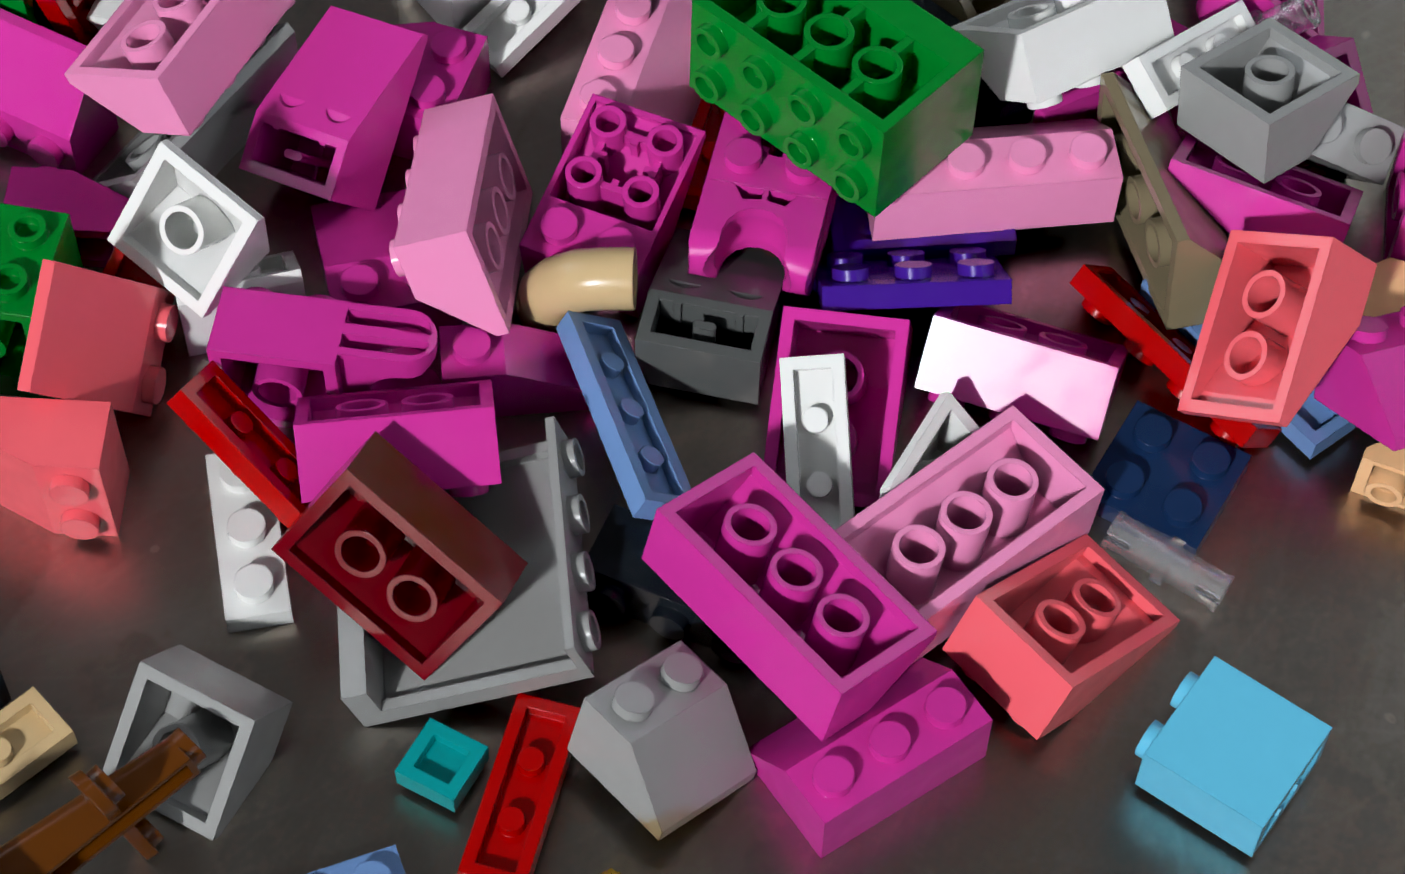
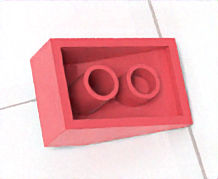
(1274, 325)
(97, 339)
(63, 465)
(1057, 634)

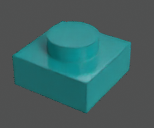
(442, 764)

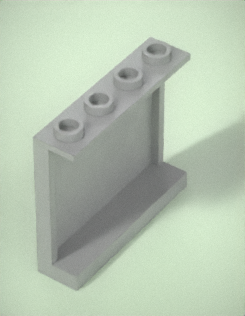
(541, 629)

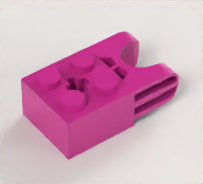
(761, 202)
(317, 346)

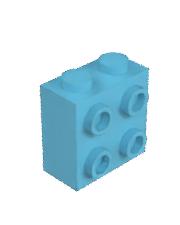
(1230, 754)

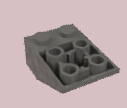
(708, 330)

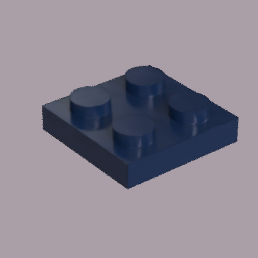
(1168, 476)

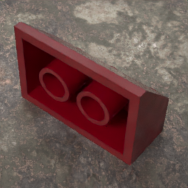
(400, 556)

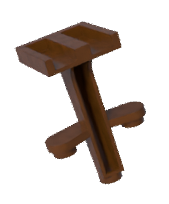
(105, 811)

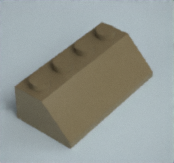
(1164, 225)

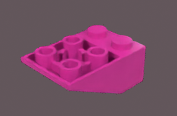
(337, 109)
(616, 188)

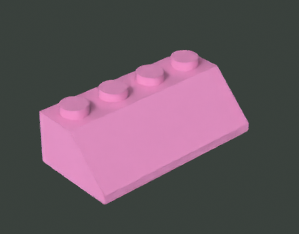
(172, 59)
(638, 60)
(1012, 181)
(464, 214)
(975, 518)

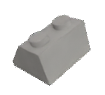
(1263, 98)
(221, 713)
(664, 740)

